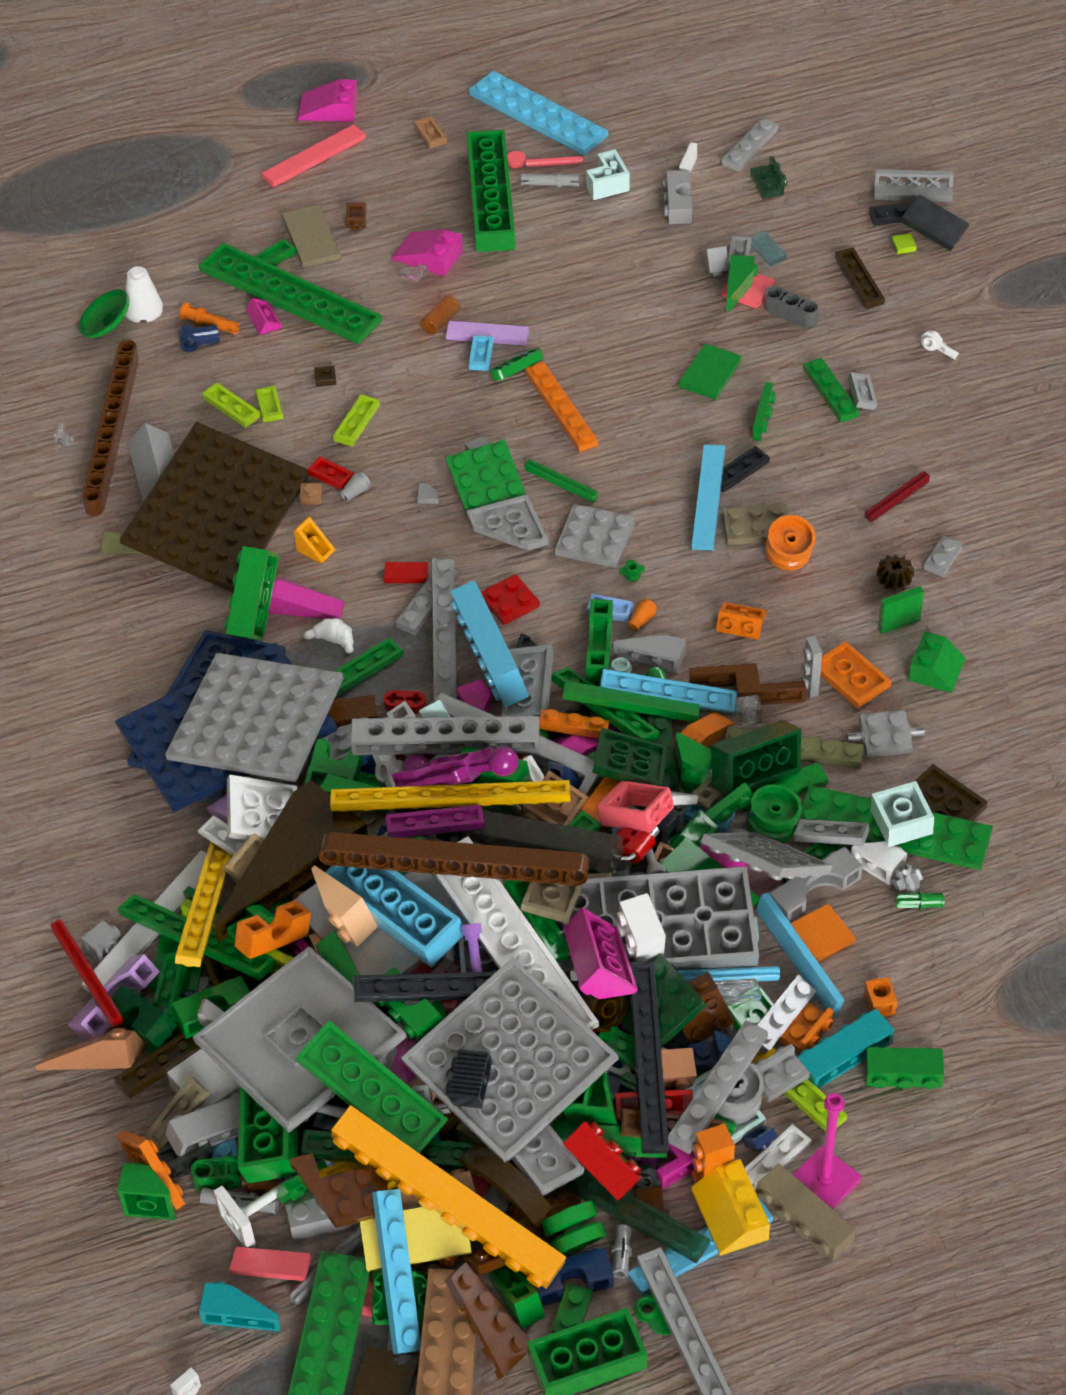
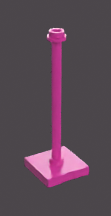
(824, 1171)

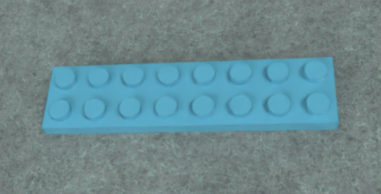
(538, 113)

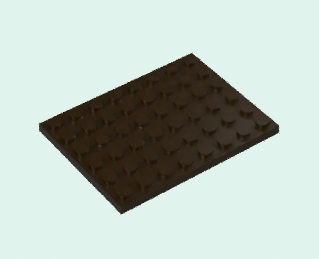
(213, 504)

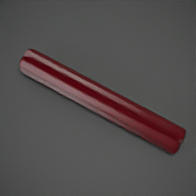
(897, 496)

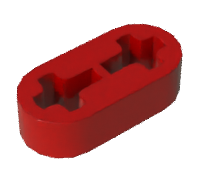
(401, 696)

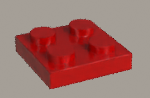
(510, 599)

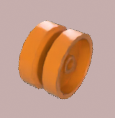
(790, 542)

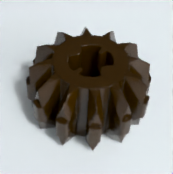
(895, 572)

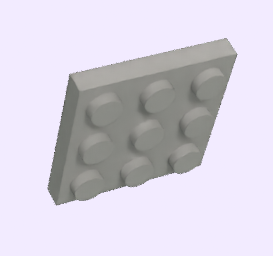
(595, 536)

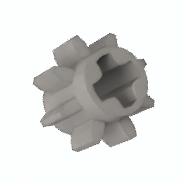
(907, 878)

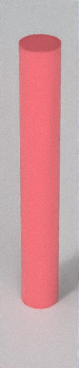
(554, 161)

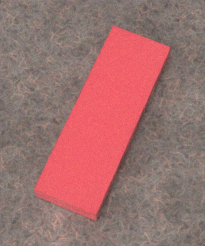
(270, 1263)

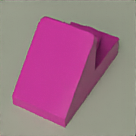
(675, 1169)

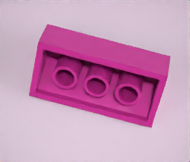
(598, 956)

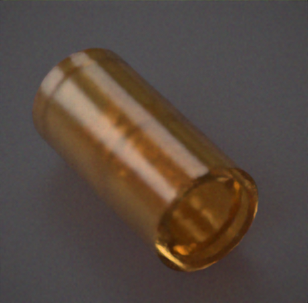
(440, 315)

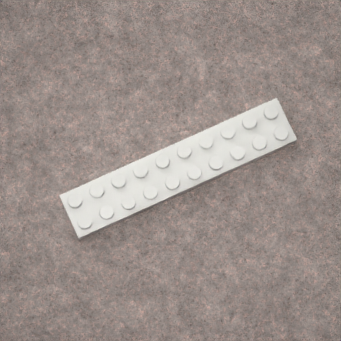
(510, 935)

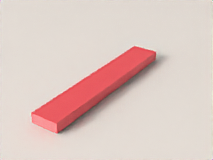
(313, 155)

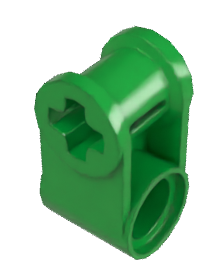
(216, 1172)

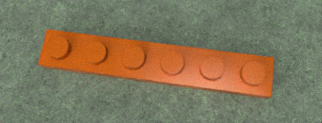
(561, 406)

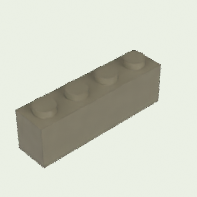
(805, 1212)

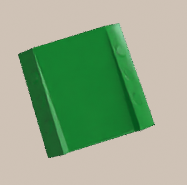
(379, 1304)

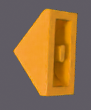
(312, 542)

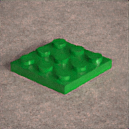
(484, 475)

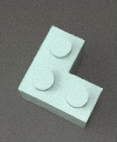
(609, 177)

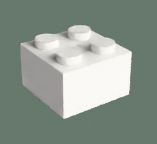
(640, 929)

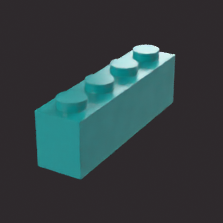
(846, 1048)

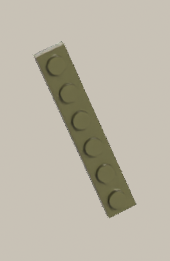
(820, 749)

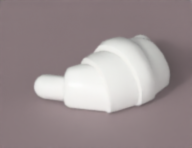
(333, 631)

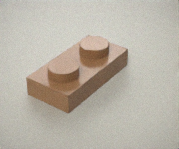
(430, 132)

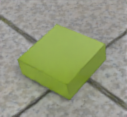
(903, 243)

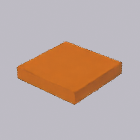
(823, 932)

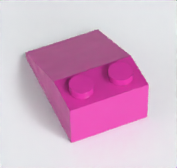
(330, 102)
(431, 248)

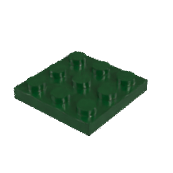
(629, 758)
(675, 1001)

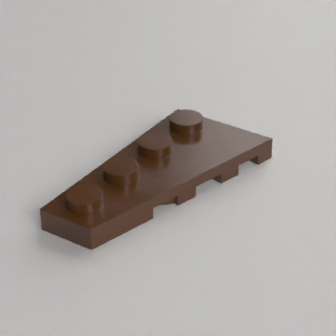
(496, 1329)

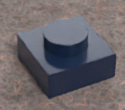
(760, 1138)

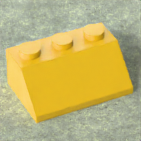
(731, 1208)

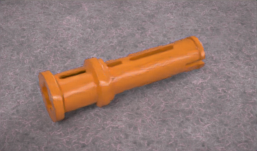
(201, 316)

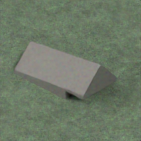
(150, 455)

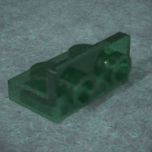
(769, 179)

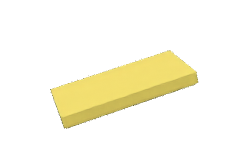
(426, 1236)

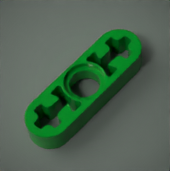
(516, 364)

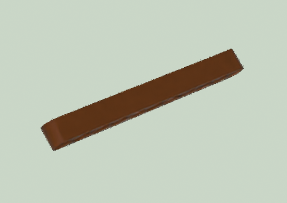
(110, 428)
(454, 858)

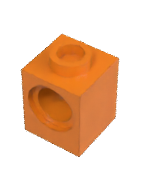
(880, 986)

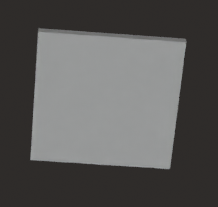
(277, 1019)

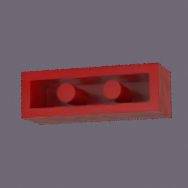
(603, 1159)

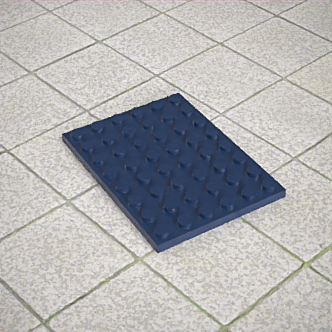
(154, 727)

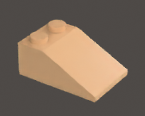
(345, 909)

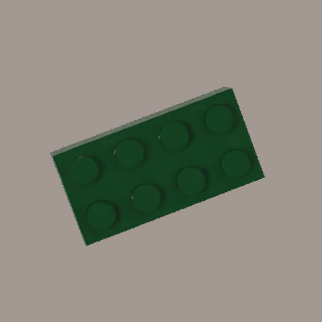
(756, 757)

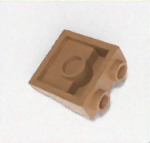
(556, 813)

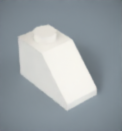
(880, 859)

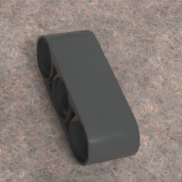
(791, 307)

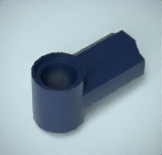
(192, 338)

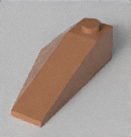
(106, 1051)

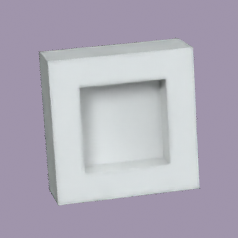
(186, 1384)

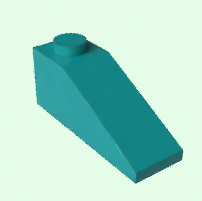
(228, 1306)

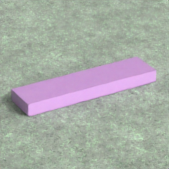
(501, 333)

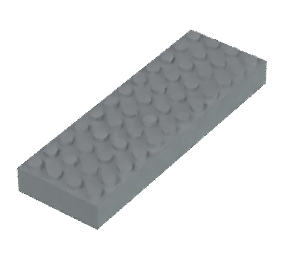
(701, 913)

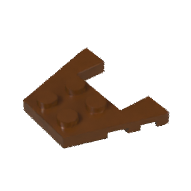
(342, 1196)

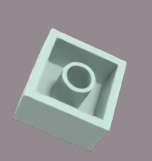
(902, 813)

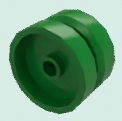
(774, 812)
(571, 1224)

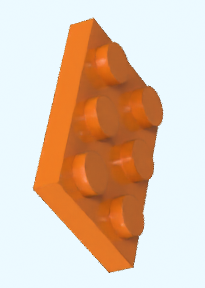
(853, 675)

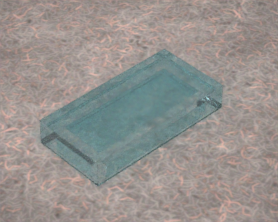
(768, 249)

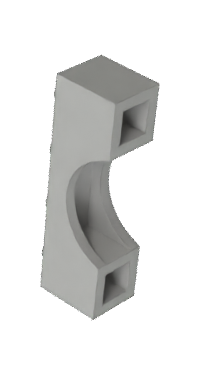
(791, 895)

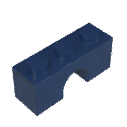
(590, 1267)

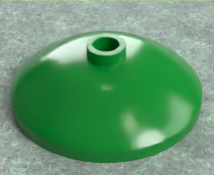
(104, 314)

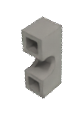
(677, 197)

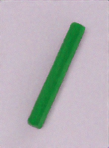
(561, 481)

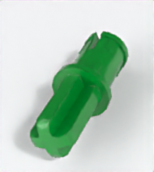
(920, 900)

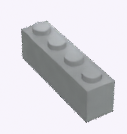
(204, 1125)

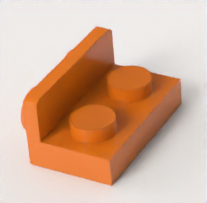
(740, 620)
(807, 1028)

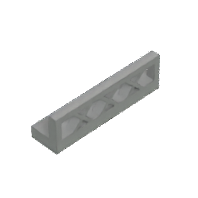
(908, 191)

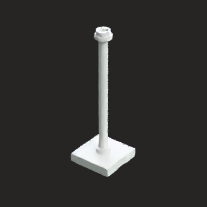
(237, 1217)

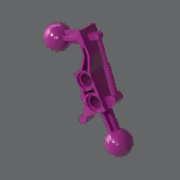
(455, 768)

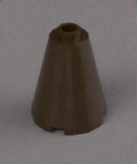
(607, 1010)

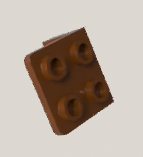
(713, 1017)

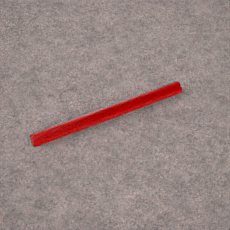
(86, 973)

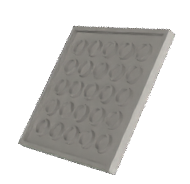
(255, 717)
(537, 1051)

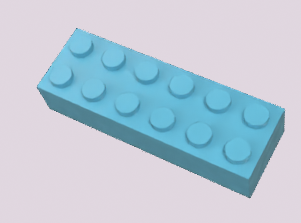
(488, 644)
(403, 911)

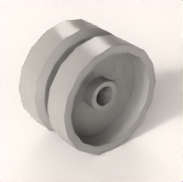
(745, 1097)

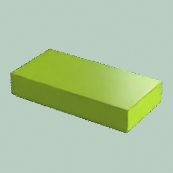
(269, 404)

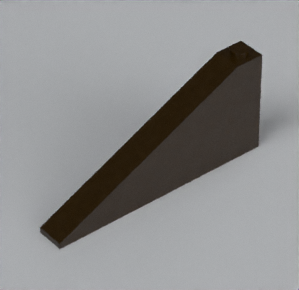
(287, 853)

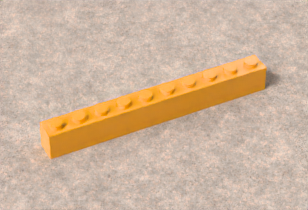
(448, 1197)

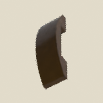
(508, 1181)

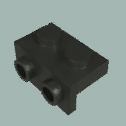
(180, 1165)

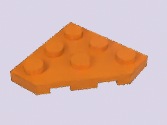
(144, 1151)

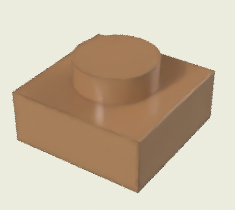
(311, 493)

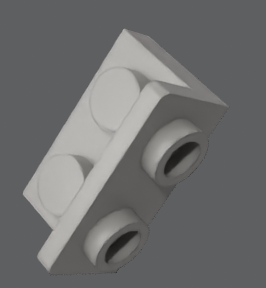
(781, 1072)

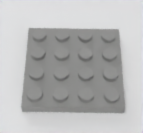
(766, 855)

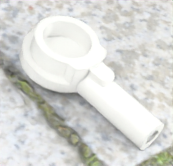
(931, 341)

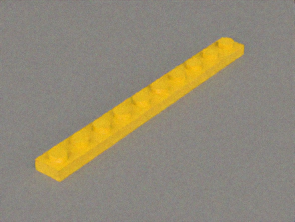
(450, 795)
(203, 908)

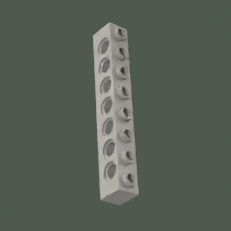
(436, 742)

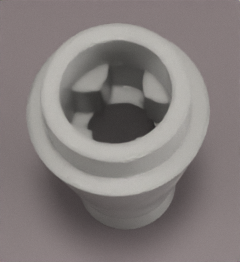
(356, 485)

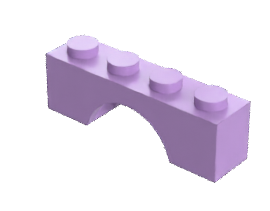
(135, 973)

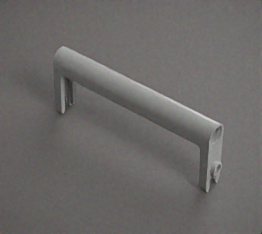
(549, 750)

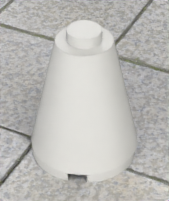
(143, 296)

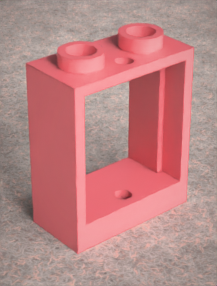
(615, 812)

